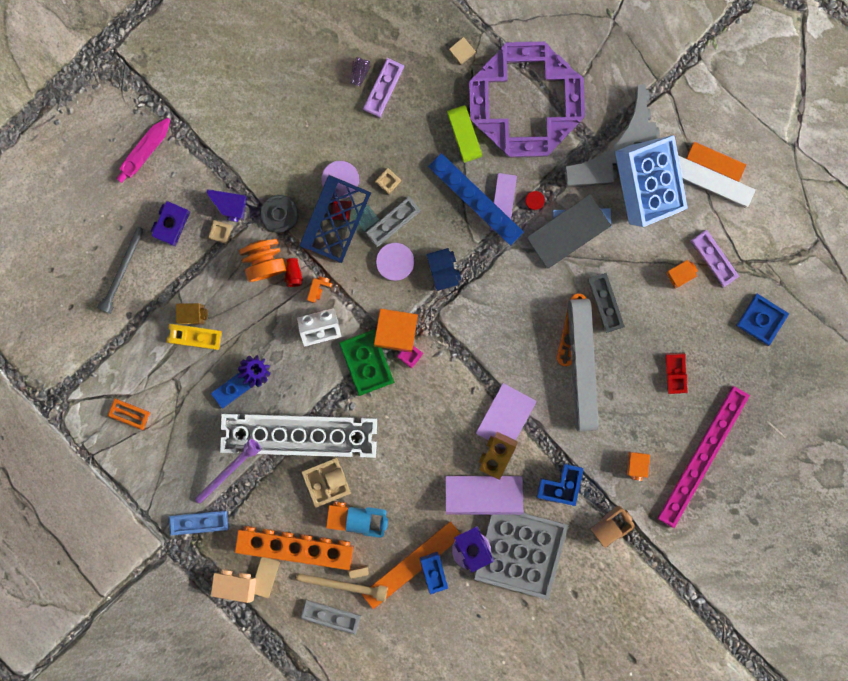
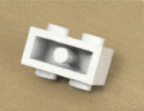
(319, 327)

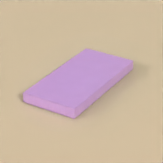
(484, 495)

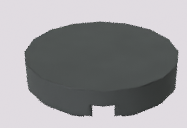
(279, 213)

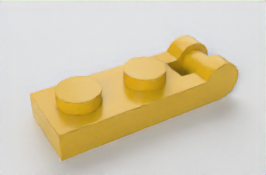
(195, 336)

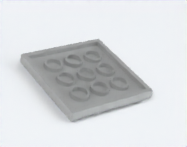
(524, 553)

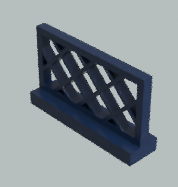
(318, 216)

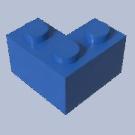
(566, 489)

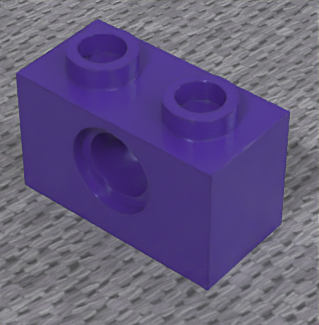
(172, 234)
(483, 556)

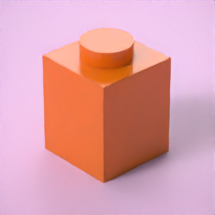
(682, 273)
(638, 465)
(337, 516)

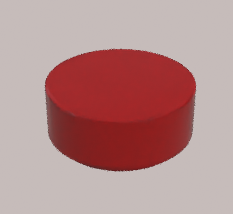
(535, 200)

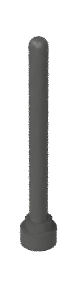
(107, 304)

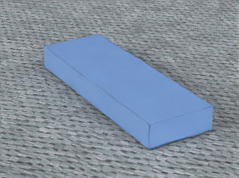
(198, 523)

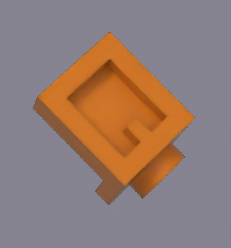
(315, 291)

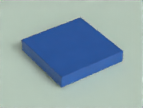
(762, 319)

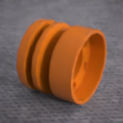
(262, 260)

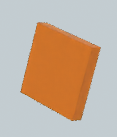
(396, 330)

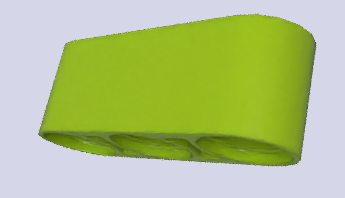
(464, 133)

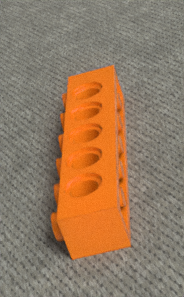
(245, 546)

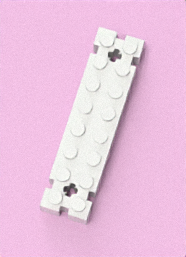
(300, 435)

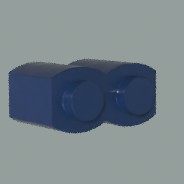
(443, 269)

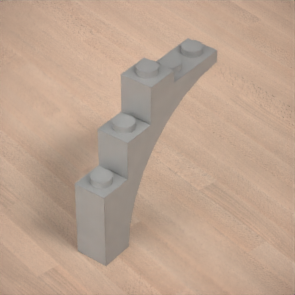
(601, 170)

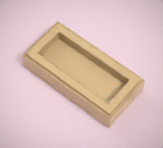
(266, 576)

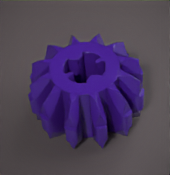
(248, 374)

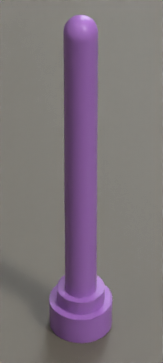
(250, 449)

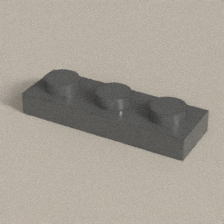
(606, 302)

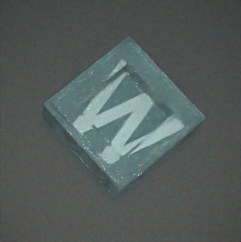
(367, 219)

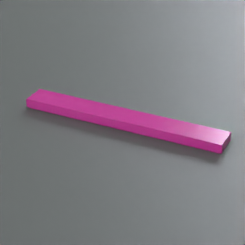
(703, 456)

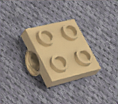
(326, 482)

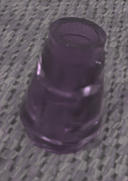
(359, 71)

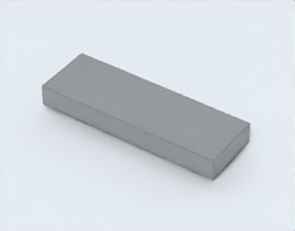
(393, 221)
(330, 617)

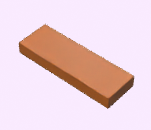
(716, 161)

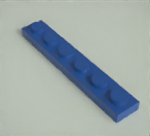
(476, 199)

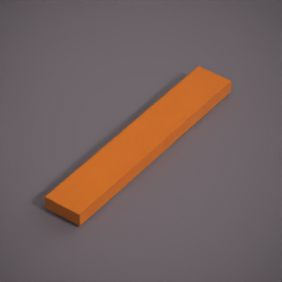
(411, 564)

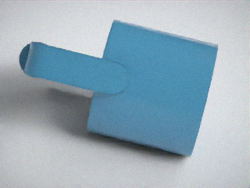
(359, 521)

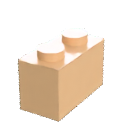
(233, 586)

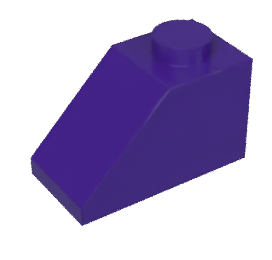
(229, 204)

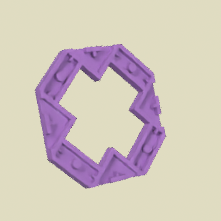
(555, 69)

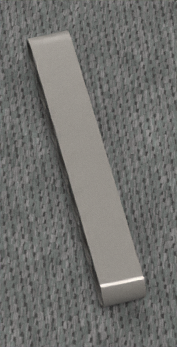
(583, 365)

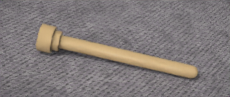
(377, 592)

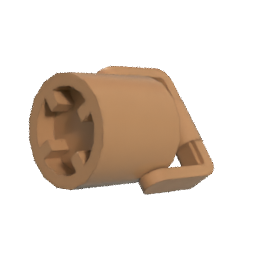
(606, 529)

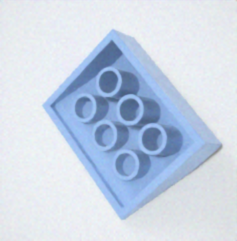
(651, 180)

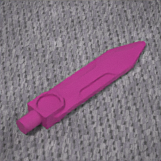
(143, 150)

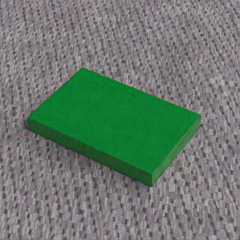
(366, 363)

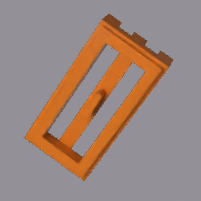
(144, 420)

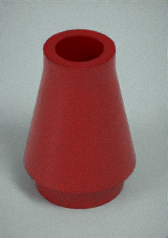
(293, 273)

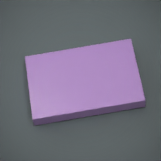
(506, 414)

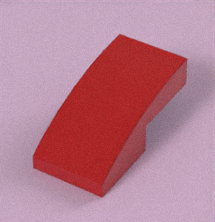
(676, 373)

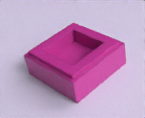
(410, 358)

